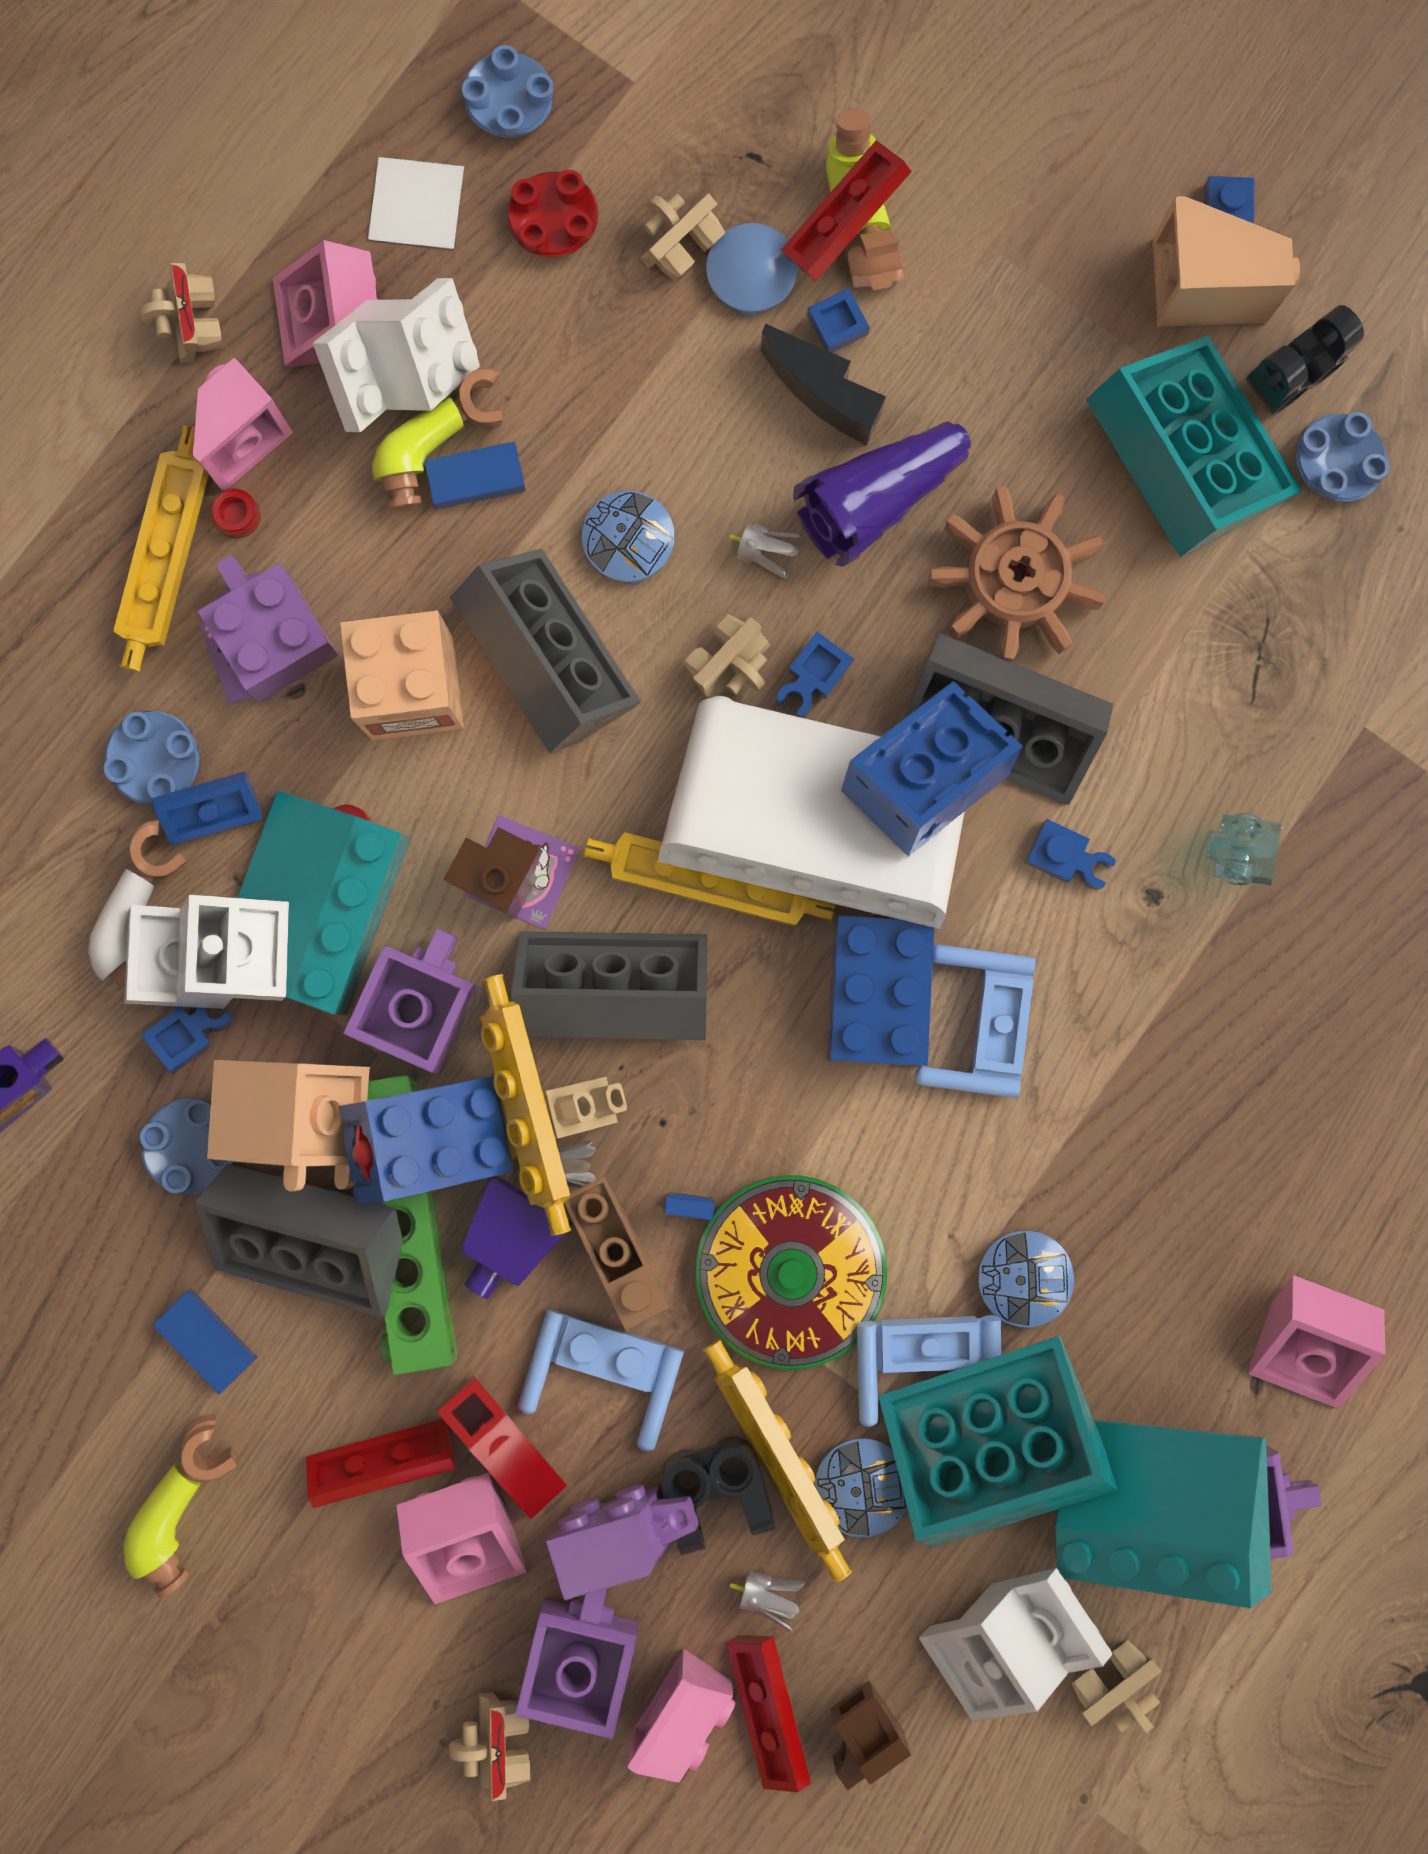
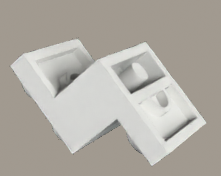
(397, 354)
(206, 952)
(1015, 1645)

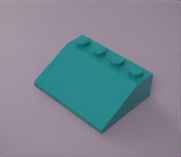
(1192, 443)
(337, 886)
(995, 1443)
(1183, 1516)

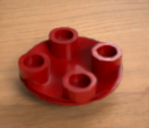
(552, 213)

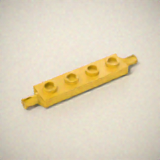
(161, 551)
(636, 863)
(524, 1105)
(786, 1470)

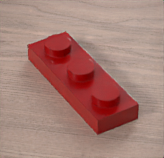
(846, 210)
(379, 1463)
(768, 1713)

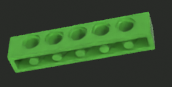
(435, 1344)

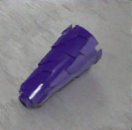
(872, 492)

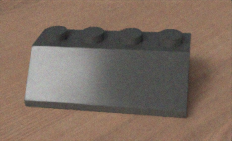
(543, 648)
(1051, 720)
(612, 985)
(301, 1239)

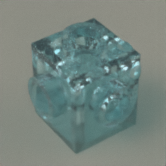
(1245, 849)

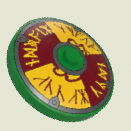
(790, 1271)

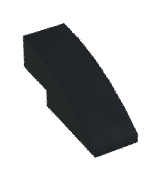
(822, 383)

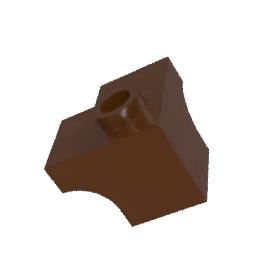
(496, 874)
(870, 1737)

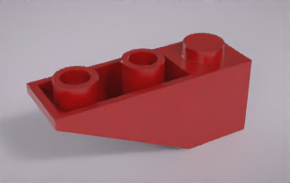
(501, 1447)

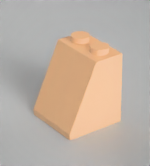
(1218, 268)

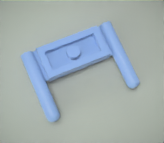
(1000, 1024)
(919, 1347)
(607, 1355)

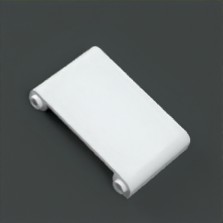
(769, 810)

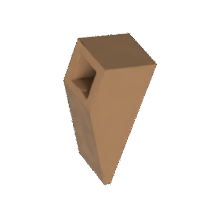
(617, 1254)

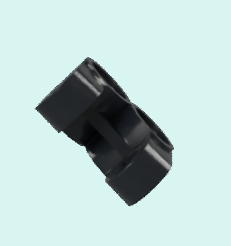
(1307, 359)
(715, 1484)

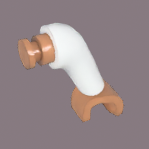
(110, 933)

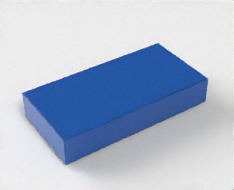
(475, 475)
(205, 1341)

